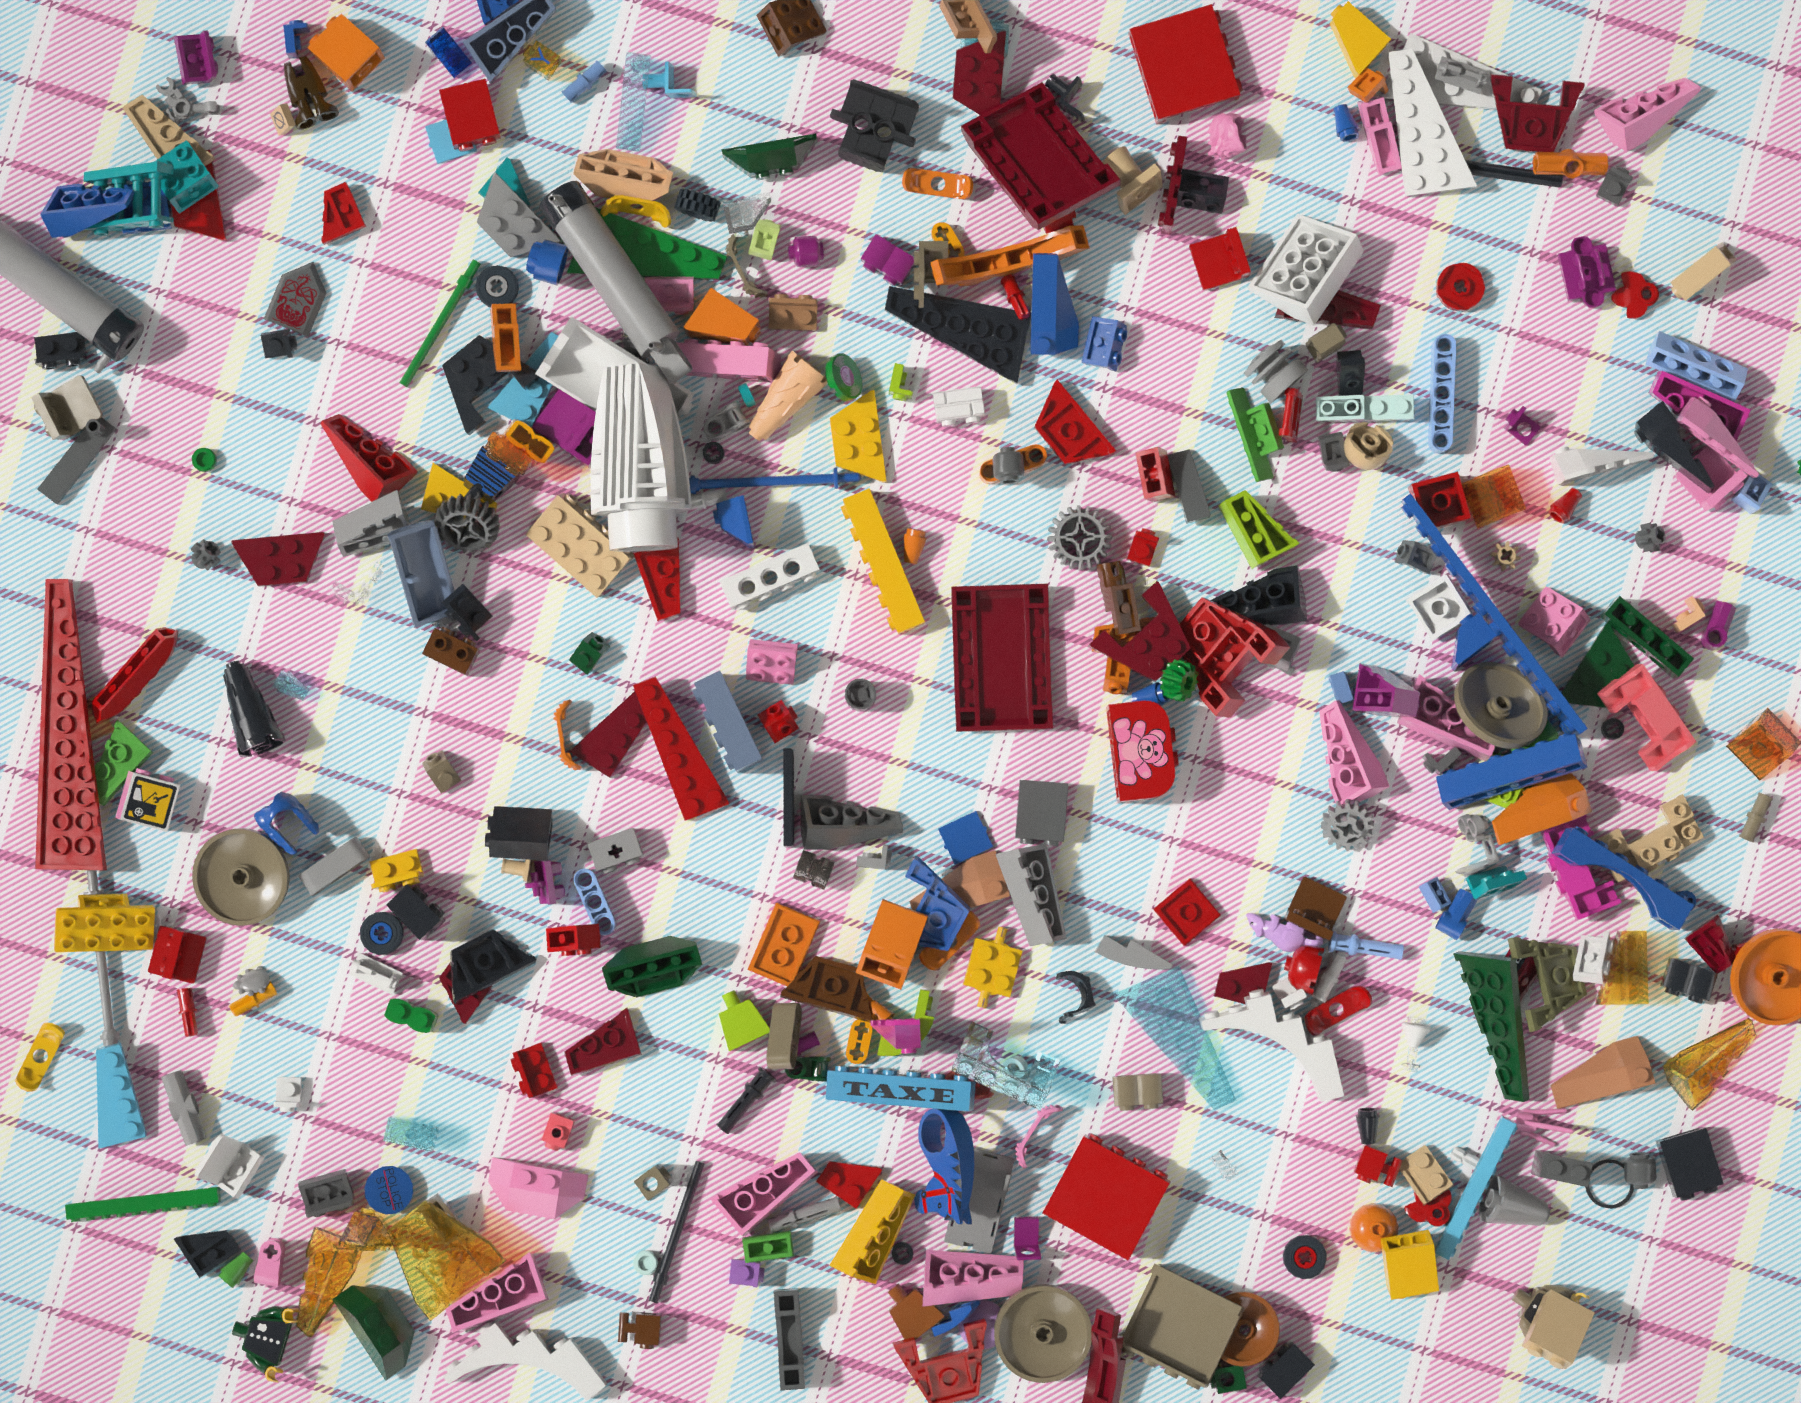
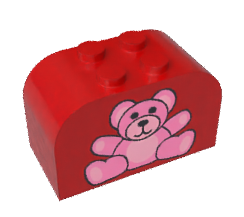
(1141, 750)

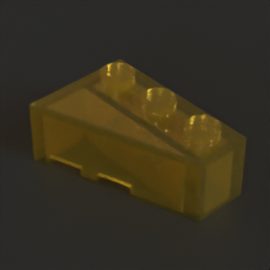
(1628, 971)

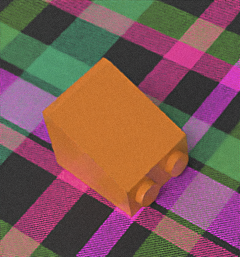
(346, 51)
(722, 321)

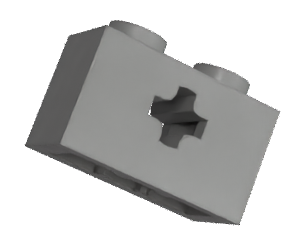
(602, 847)

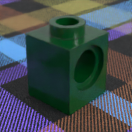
(1238, 1379)

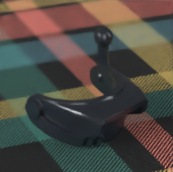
(1084, 986)

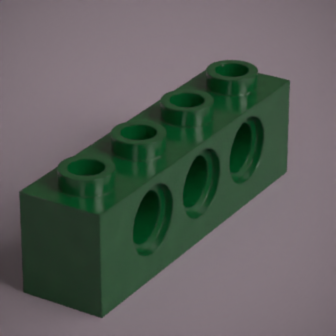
(1646, 637)

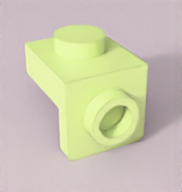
(764, 239)

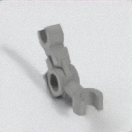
(182, 107)

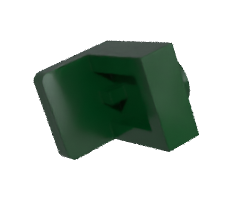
(589, 652)

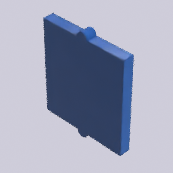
(965, 837)

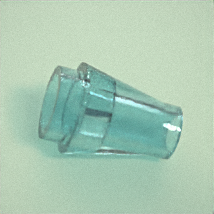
(289, 685)

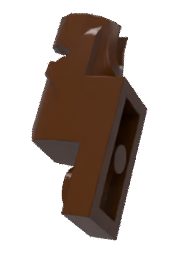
(1118, 597)

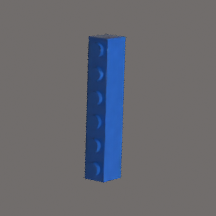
(1511, 771)

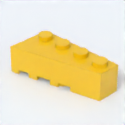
(874, 1233)

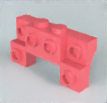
(1653, 712)

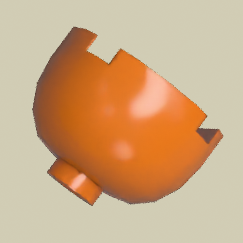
(1371, 1224)

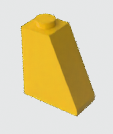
(1357, 37)

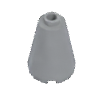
(1511, 1205)

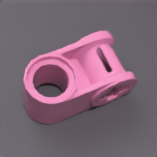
(269, 1267)

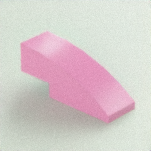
(1379, 134)

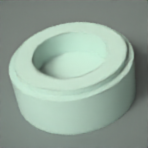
(645, 1262)

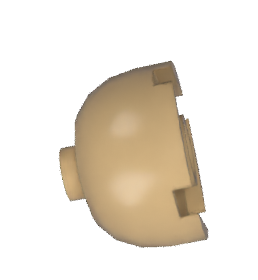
(1367, 446)

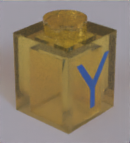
(541, 60)

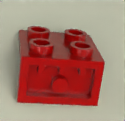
(1220, 259)

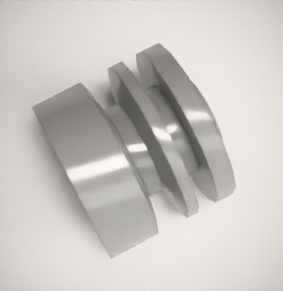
(1275, 371)

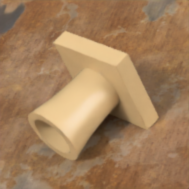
(1135, 184)

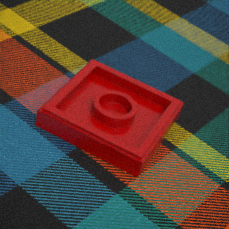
(1186, 912)

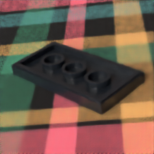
(788, 797)

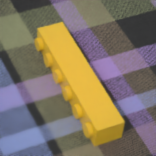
(883, 561)

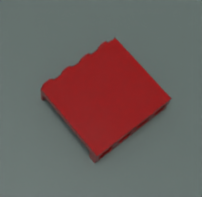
(1184, 62)
(1107, 1196)

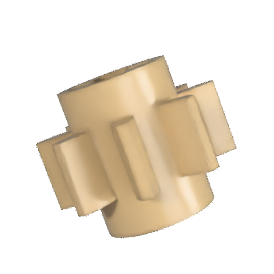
(1511, 558)

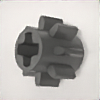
(1650, 537)
(205, 554)

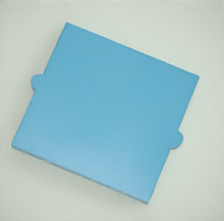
(442, 144)

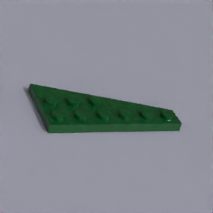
(1498, 1015)

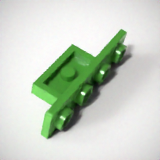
(1257, 432)

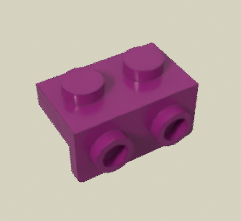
(196, 58)

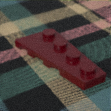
(1174, 175)

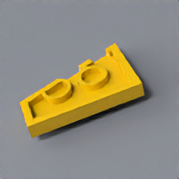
(441, 487)

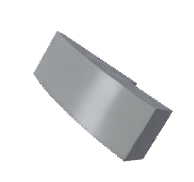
(1131, 955)

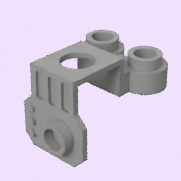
(1474, 829)

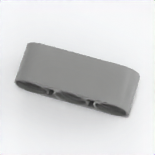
(334, 866)

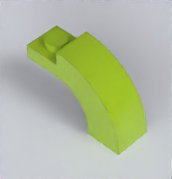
(924, 1003)

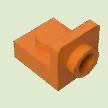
(1368, 84)
(1116, 677)

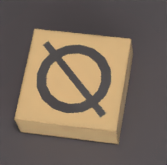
(282, 119)

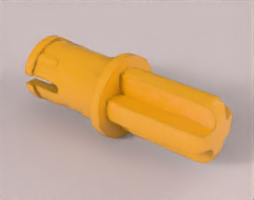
(248, 1002)

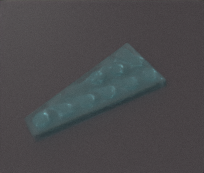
(1171, 1020)

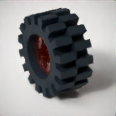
(697, 205)

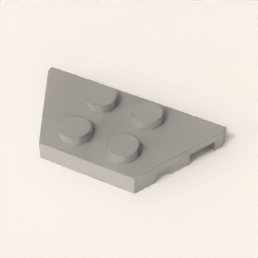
(511, 220)

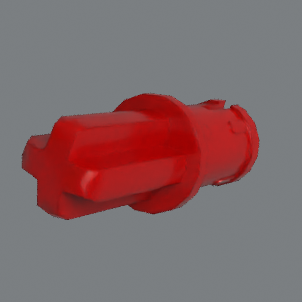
(1015, 296)
(187, 1010)

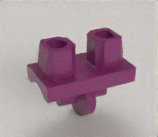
(543, 884)

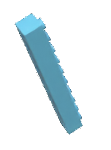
(1473, 1191)

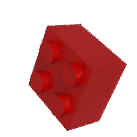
(1442, 499)

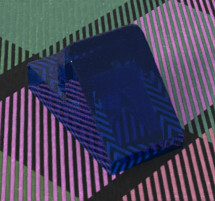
(448, 52)

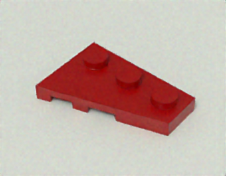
(662, 580)

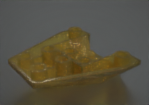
(440, 1256)

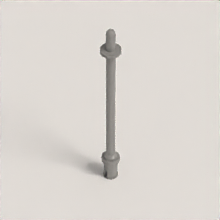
(109, 1034)

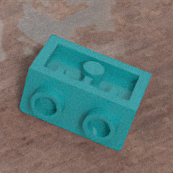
(1494, 881)

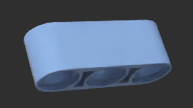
(594, 889)

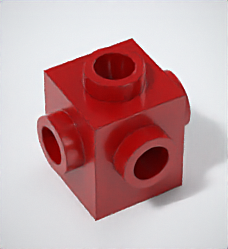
(779, 721)

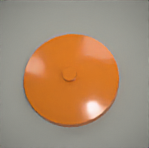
(1768, 977)

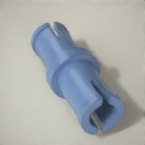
(584, 81)

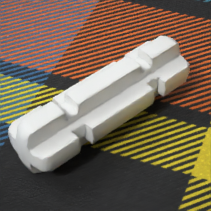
(1466, 1158)

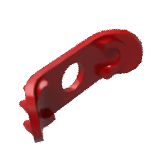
(1352, 1000)

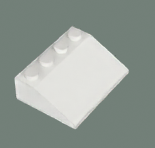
(1307, 268)

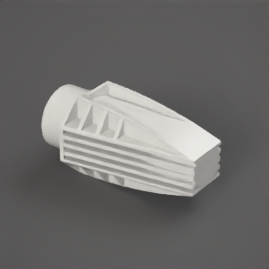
(638, 460)

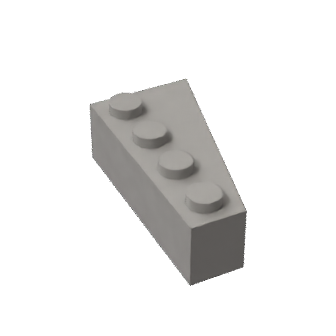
(1033, 893)

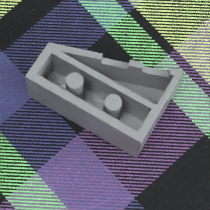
(370, 524)

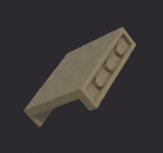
(1181, 1327)

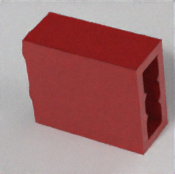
(470, 115)

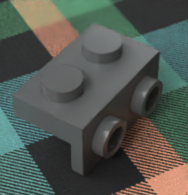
(326, 1193)

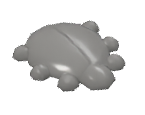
(252, 981)

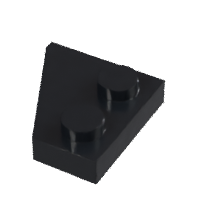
(207, 1249)

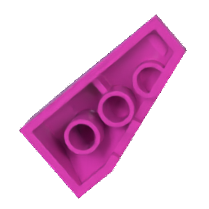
(900, 1033)

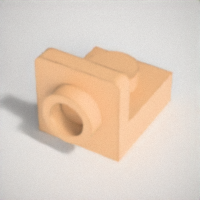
(1686, 619)

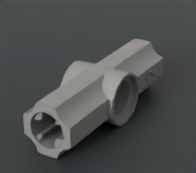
(183, 1107)

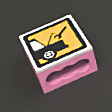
(148, 800)

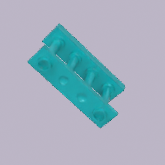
(136, 174)

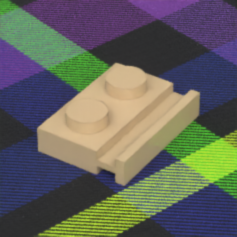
(1425, 1175)

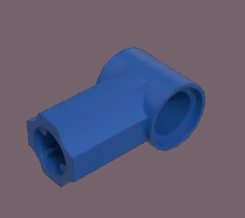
(1454, 918)

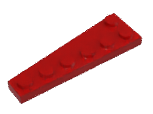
(684, 765)

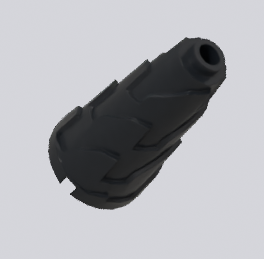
(250, 715)

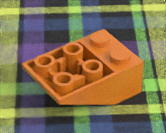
(892, 944)

